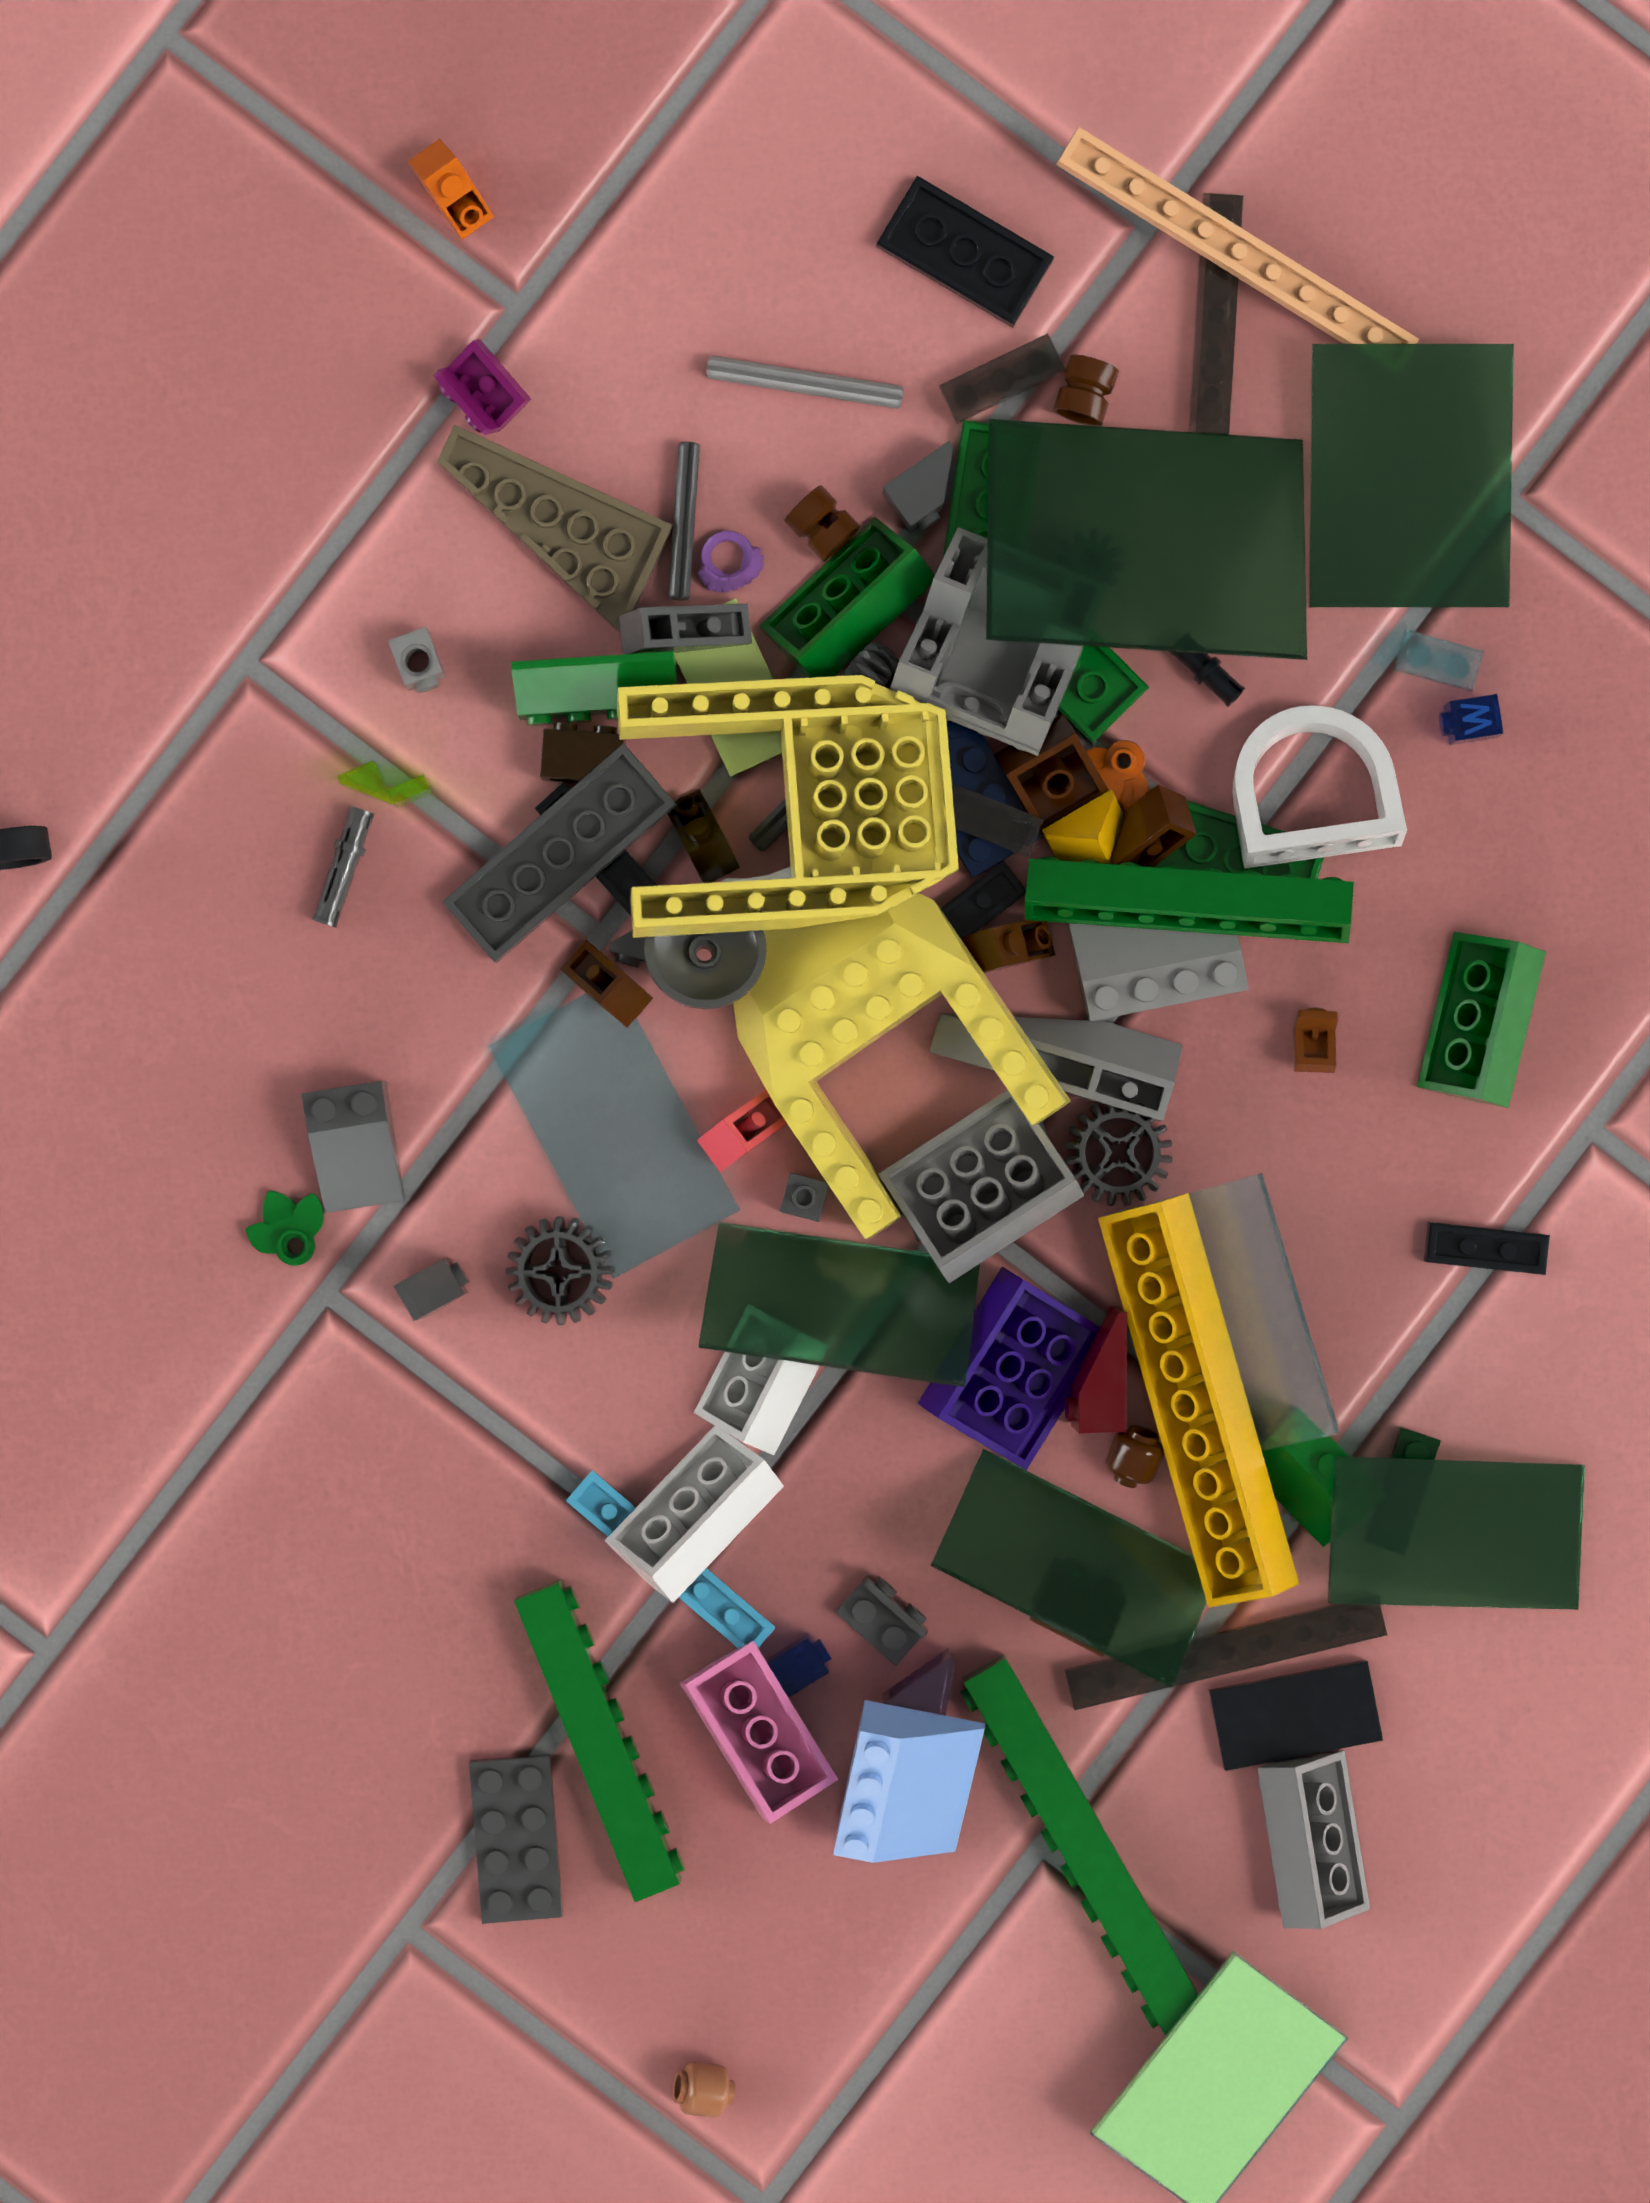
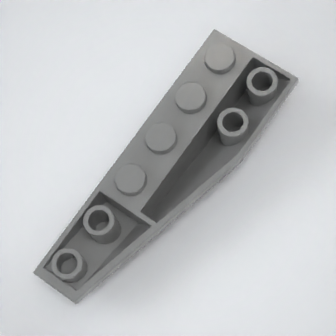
(1086, 1058)

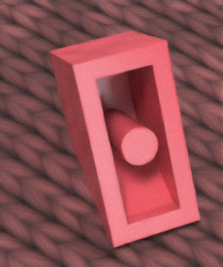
(742, 1131)

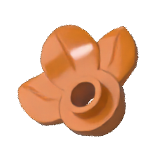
(1126, 783)

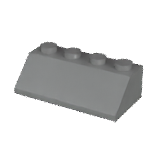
(1313, 1840)

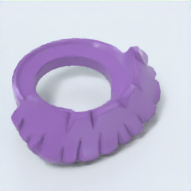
(718, 581)

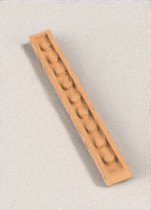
(1226, 244)

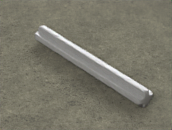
(804, 382)

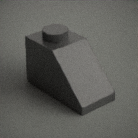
(921, 489)

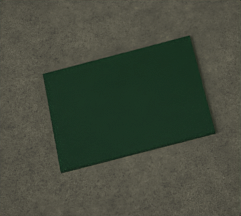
(1410, 475)

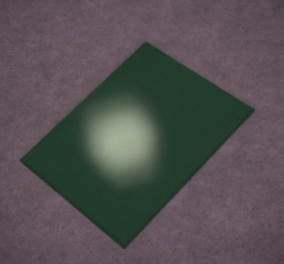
(1146, 540)

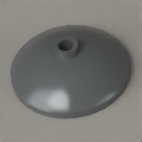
(708, 984)

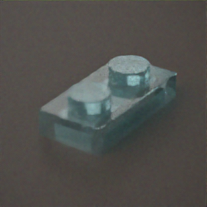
(1438, 660)

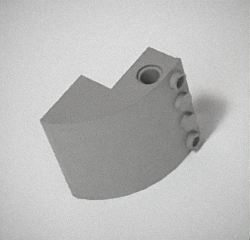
(981, 683)

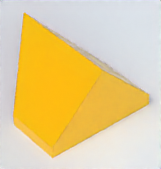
(1088, 831)

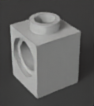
(405, 647)

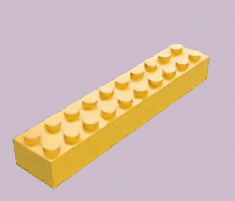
(1198, 1401)

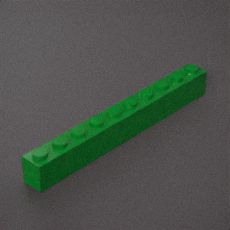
(1082, 1842)

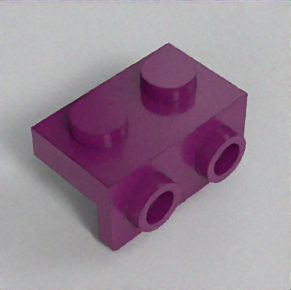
(482, 389)

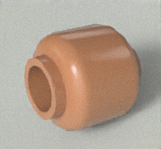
(703, 2089)

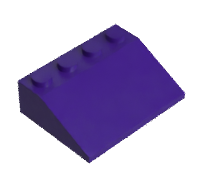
(1018, 1369)

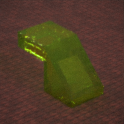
(370, 782)

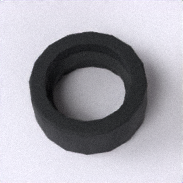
(24, 846)

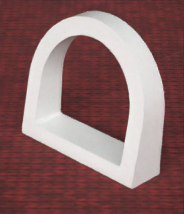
(1326, 841)

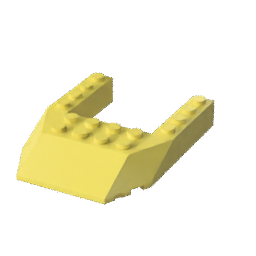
(860, 795)
(844, 987)

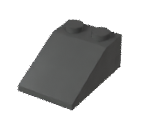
(353, 1146)

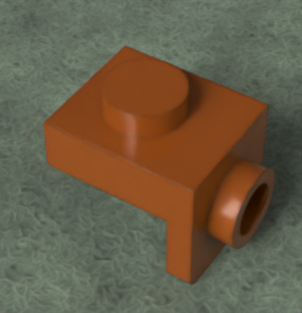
(1315, 1040)

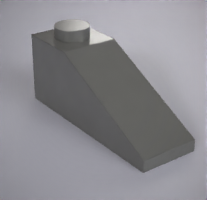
(685, 628)
(432, 1288)

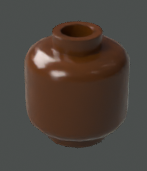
(1135, 1456)

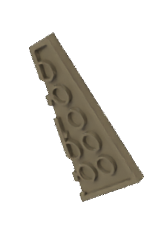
(580, 533)

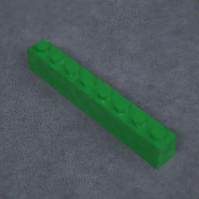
(1189, 900)
(599, 1741)

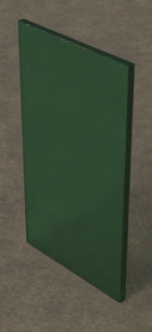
(838, 1305)
(1455, 1533)
(1074, 1567)

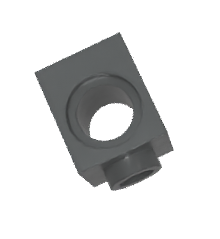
(804, 1197)

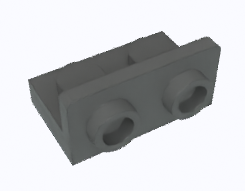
(883, 1619)

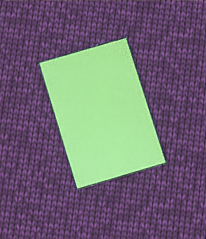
(1219, 2083)

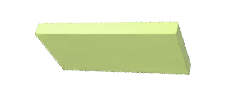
(733, 664)

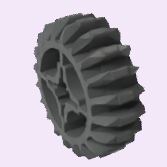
(1093, 1177)
(560, 1251)

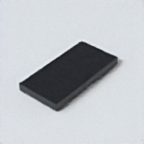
(965, 251)
(1295, 1715)

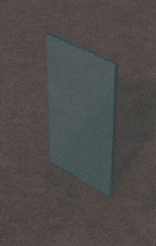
(614, 1131)
(1263, 1313)

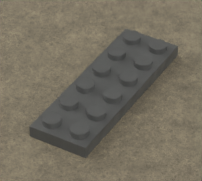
(559, 853)

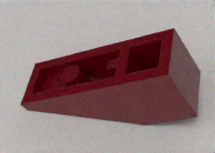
(1100, 1386)

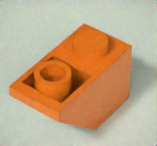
(451, 188)

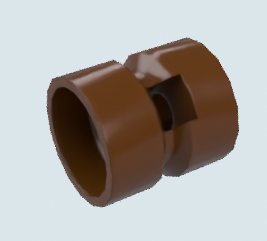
(1087, 384)
(811, 513)

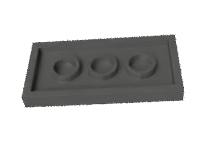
(516, 1838)

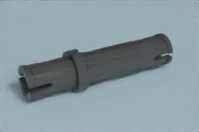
(346, 857)

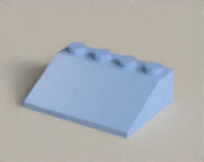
(906, 1784)

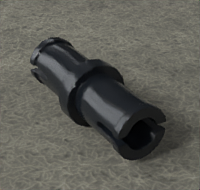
(1208, 671)

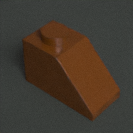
(1154, 828)
(606, 983)

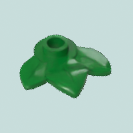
(284, 1222)

